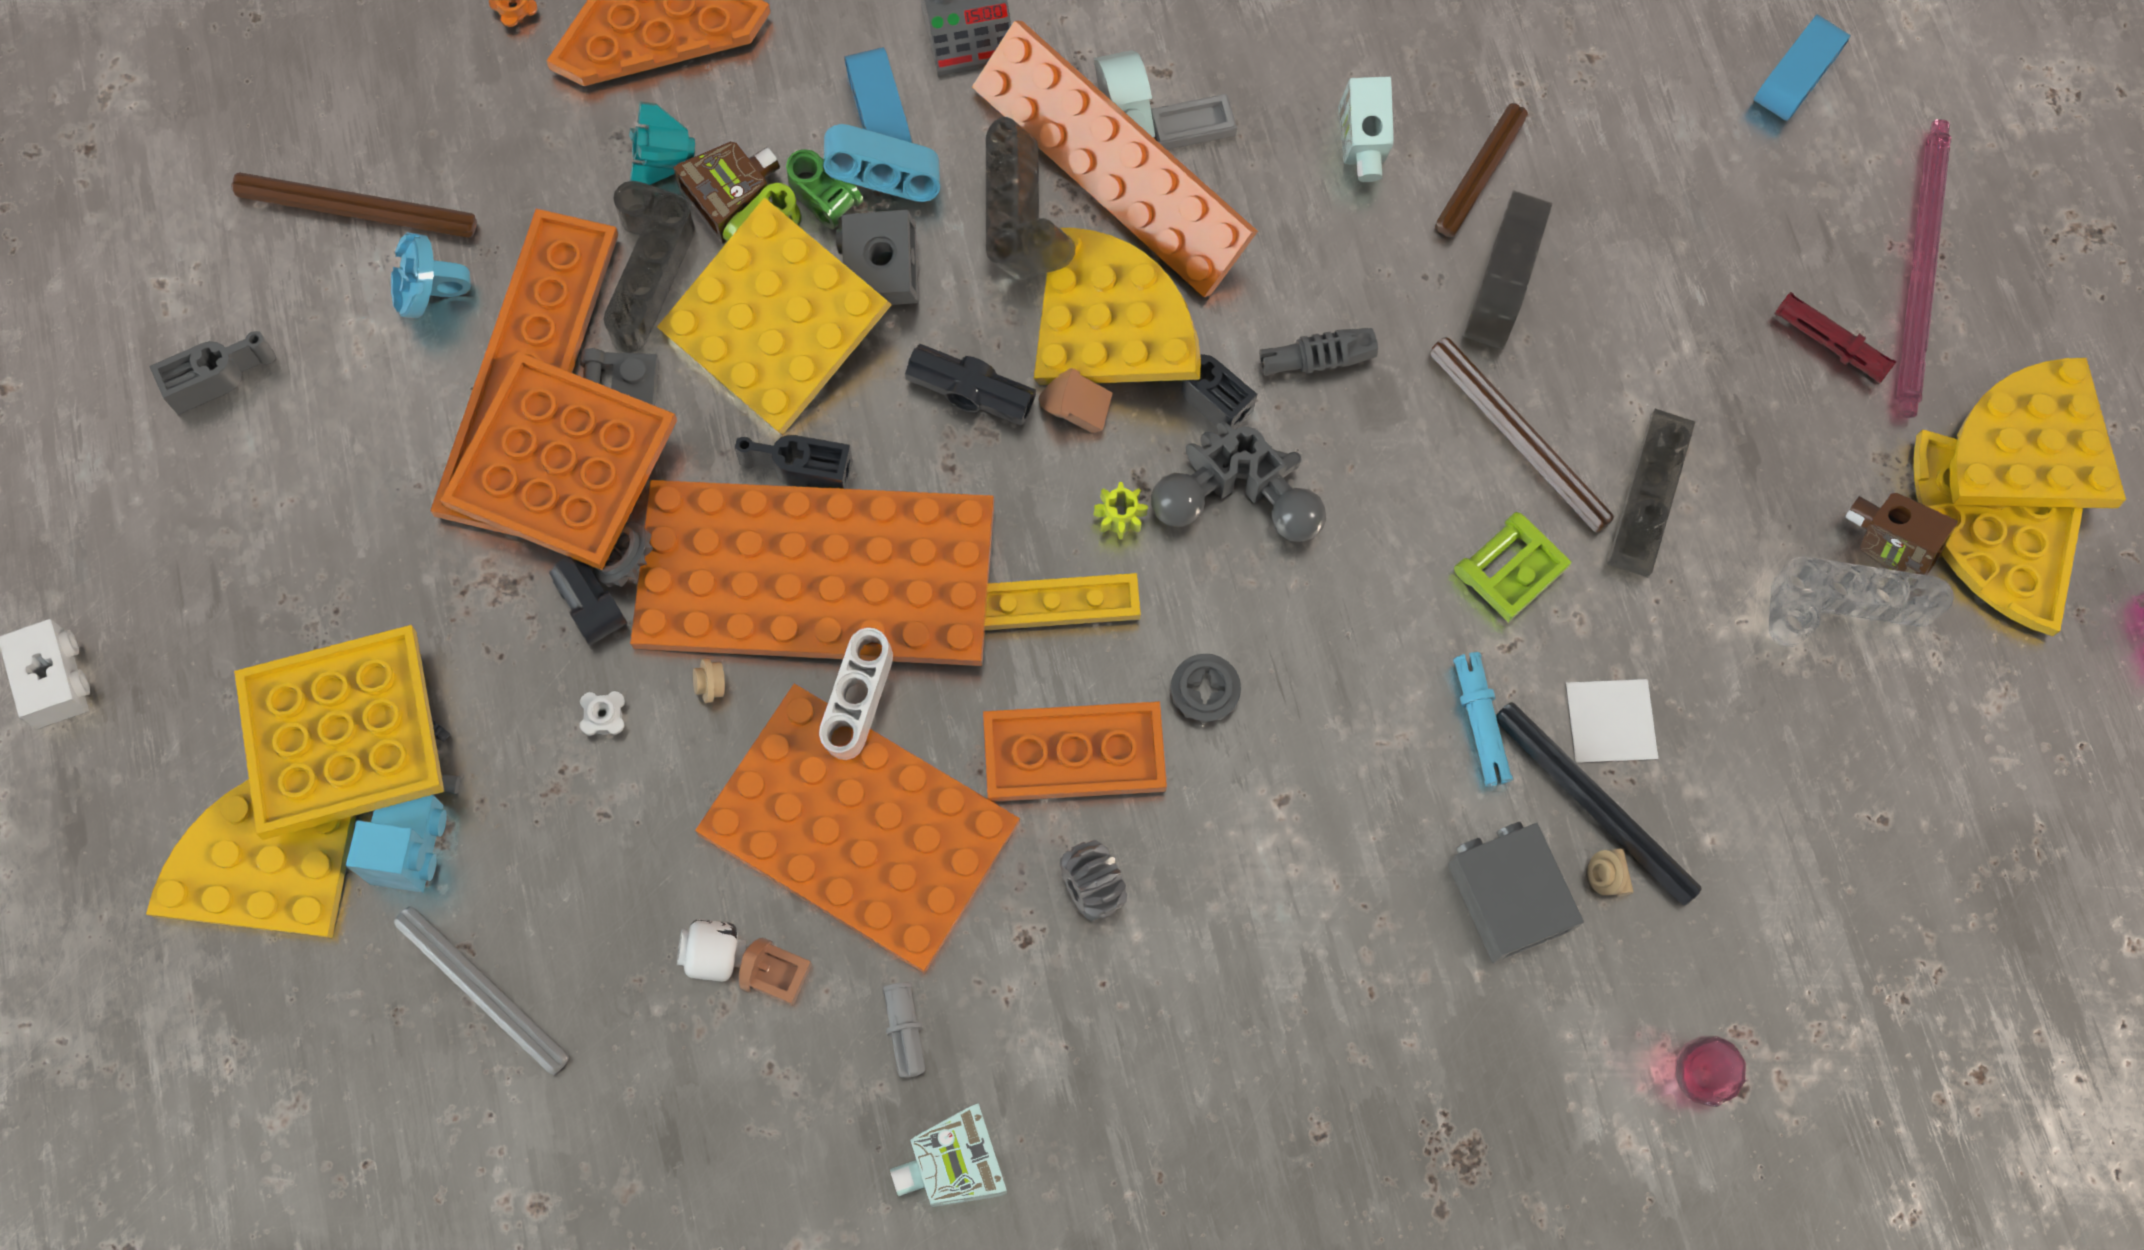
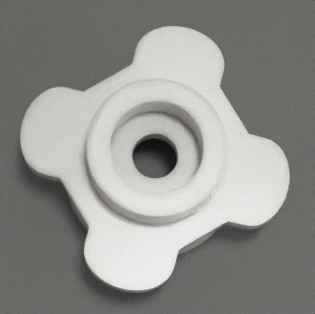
(611, 722)

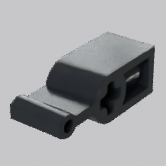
(1221, 396)
(818, 461)

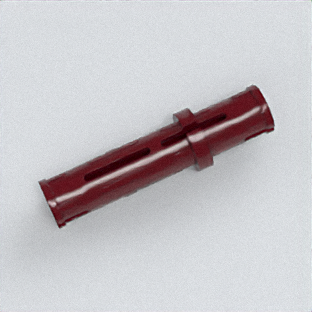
(1836, 338)

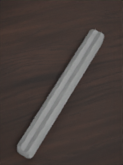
(481, 990)

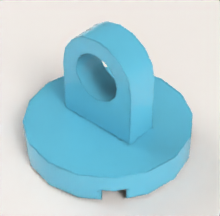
(422, 276)

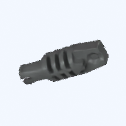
(1321, 351)

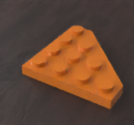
(640, 35)

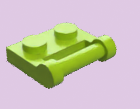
(1522, 576)

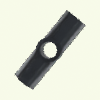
(970, 384)

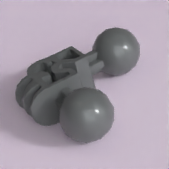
(1242, 455)

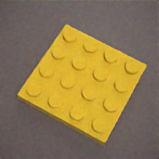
(774, 316)
(337, 732)

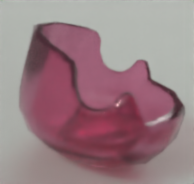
(1710, 1070)

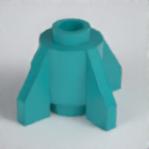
(658, 144)

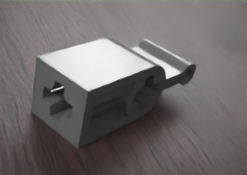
(192, 375)

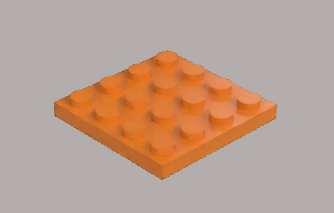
(559, 460)

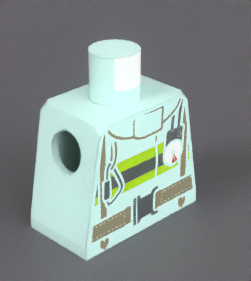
(1367, 125)
(952, 1162)

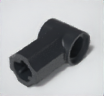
(590, 605)

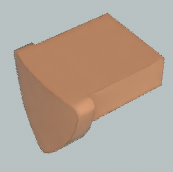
(1077, 400)
(773, 971)

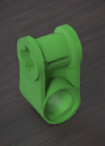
(821, 193)

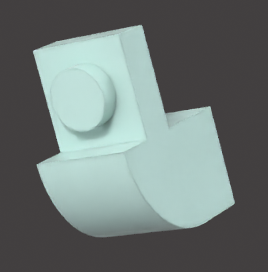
(1127, 85)

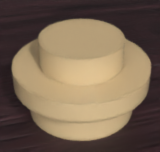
(709, 680)

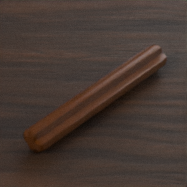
(1481, 170)

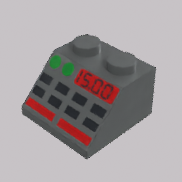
(964, 32)

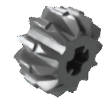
(1093, 880)

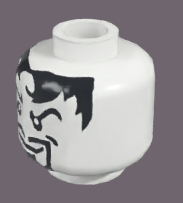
(710, 950)

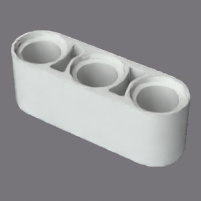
(853, 672)

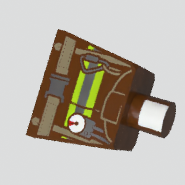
(724, 182)
(1902, 533)

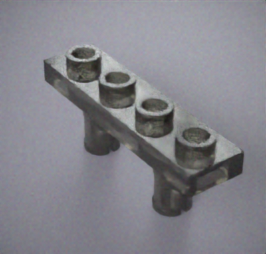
(1651, 493)

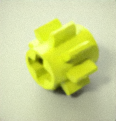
(1124, 498)

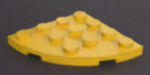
(1114, 317)
(2037, 443)
(2005, 554)
(236, 879)

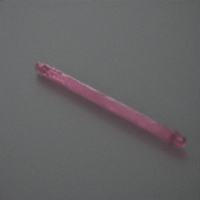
(1924, 269)

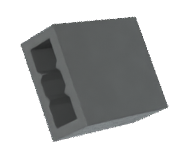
(1514, 890)

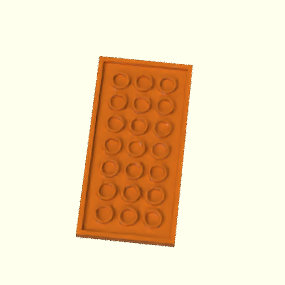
(811, 568)

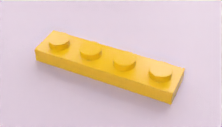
(1062, 601)

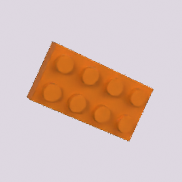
(1074, 751)

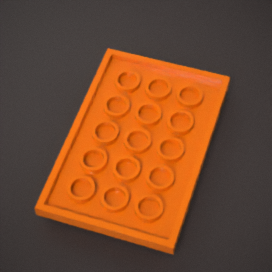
(862, 837)

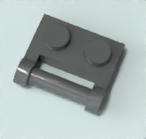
(632, 372)

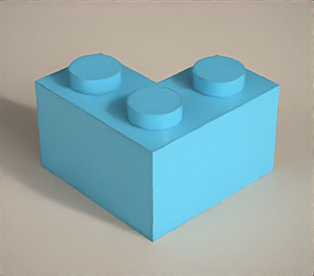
(398, 844)

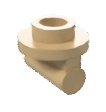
(1609, 873)

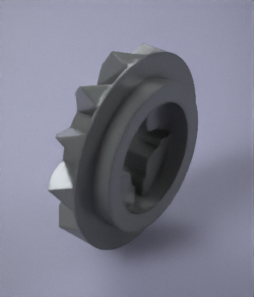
(619, 567)
(1221, 676)

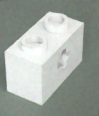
(44, 673)

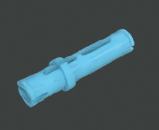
(1482, 717)

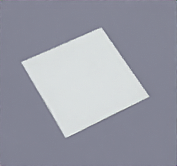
(1611, 720)

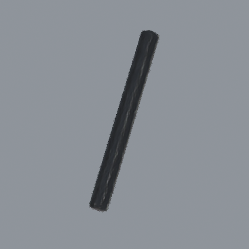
(1598, 804)

